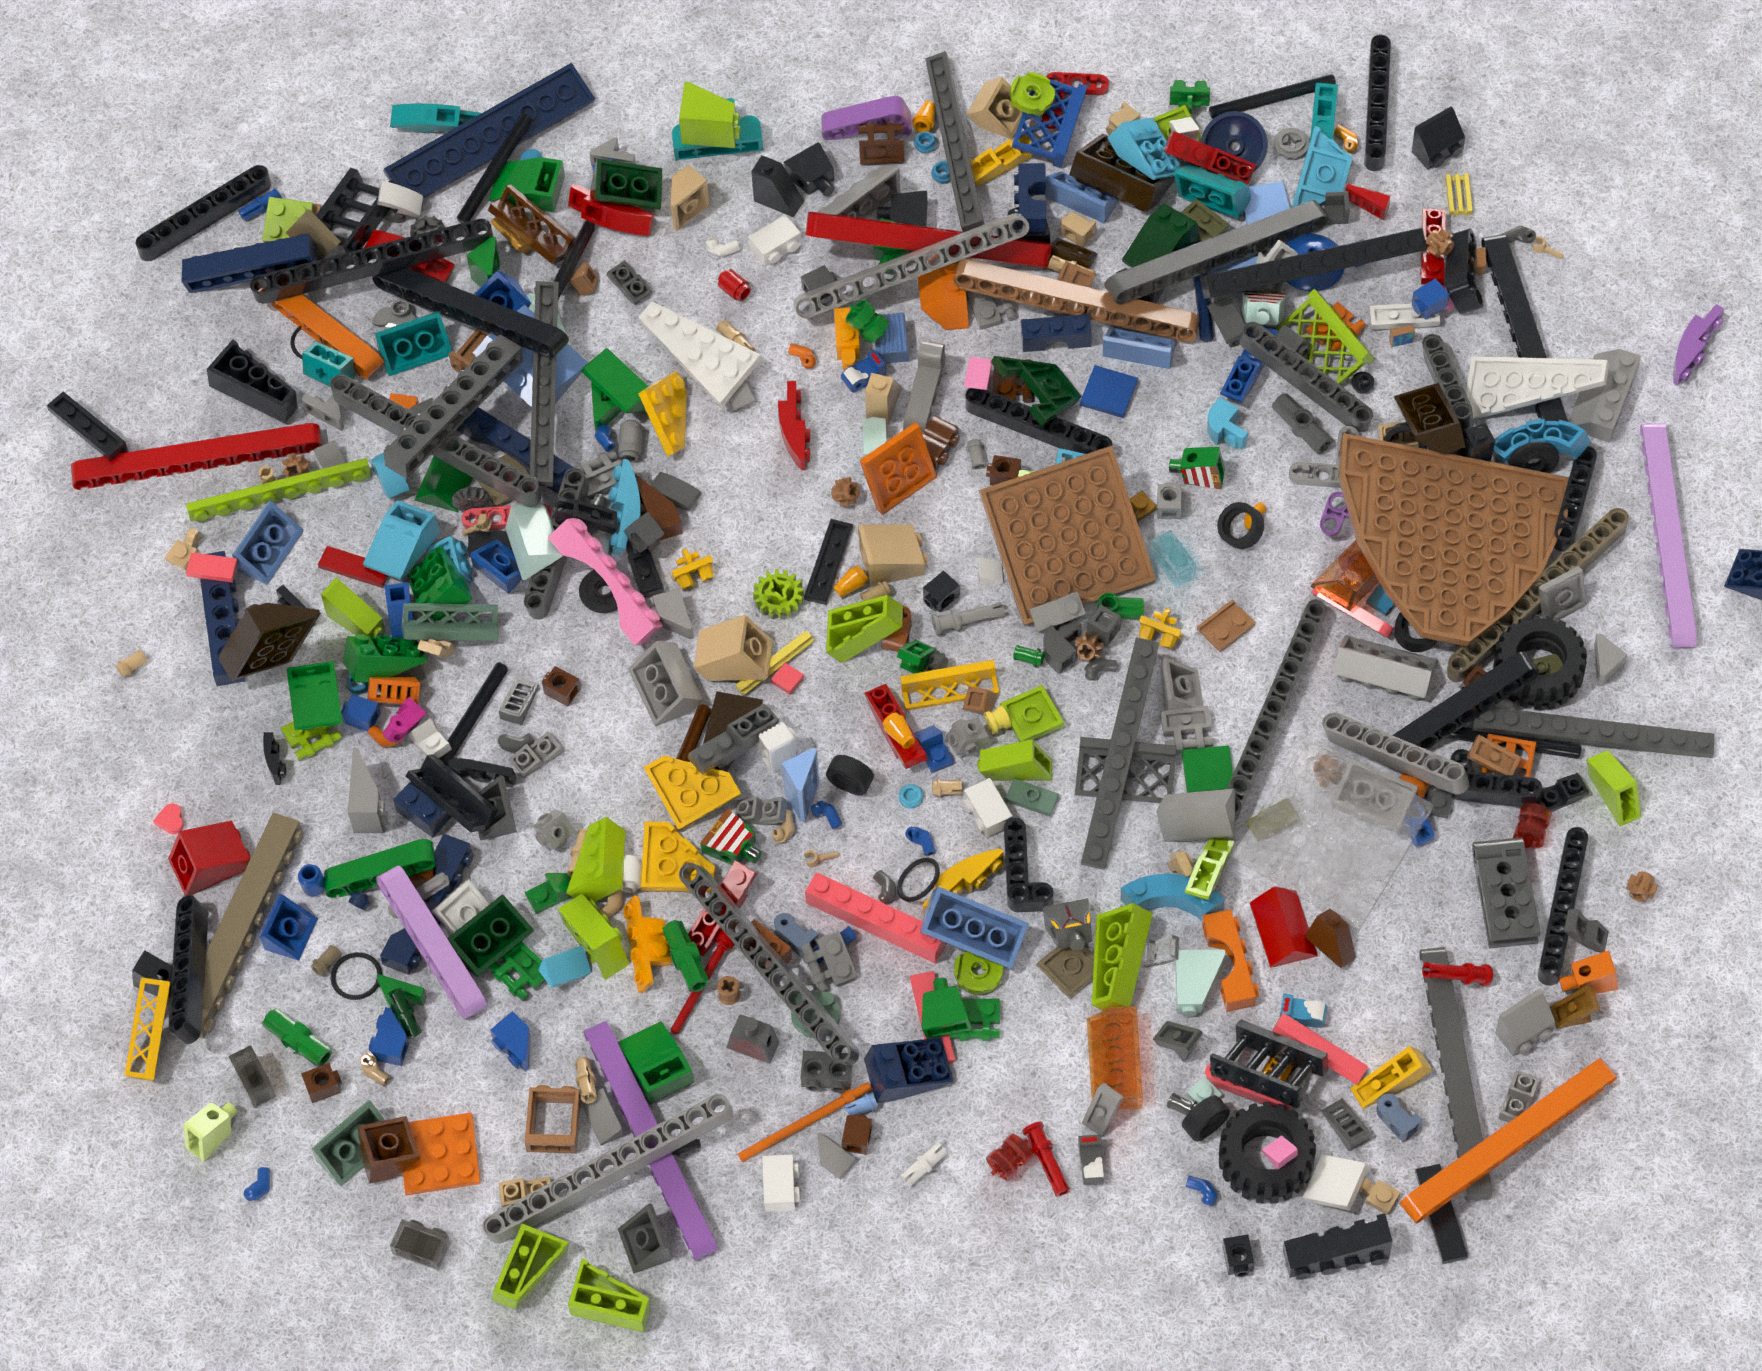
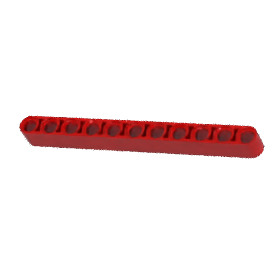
(917, 237)
(196, 455)

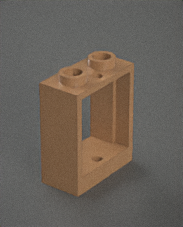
(547, 1142)

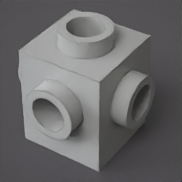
(967, 736)
(553, 829)

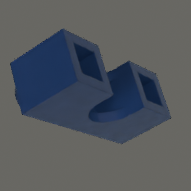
(1031, 182)
(1071, 329)

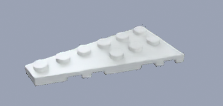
(704, 354)
(1513, 383)

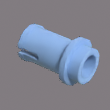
(862, 1105)

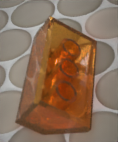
(1347, 578)
(1116, 1054)

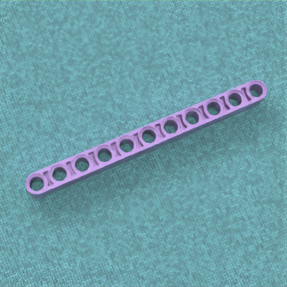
(1669, 535)

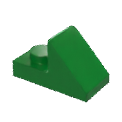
(603, 410)
(915, 656)
(550, 892)
(412, 993)

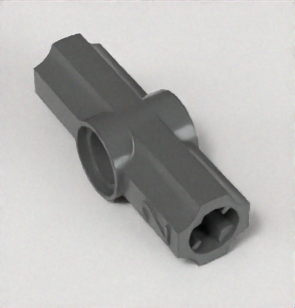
(1293, 414)

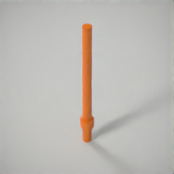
(845, 1098)

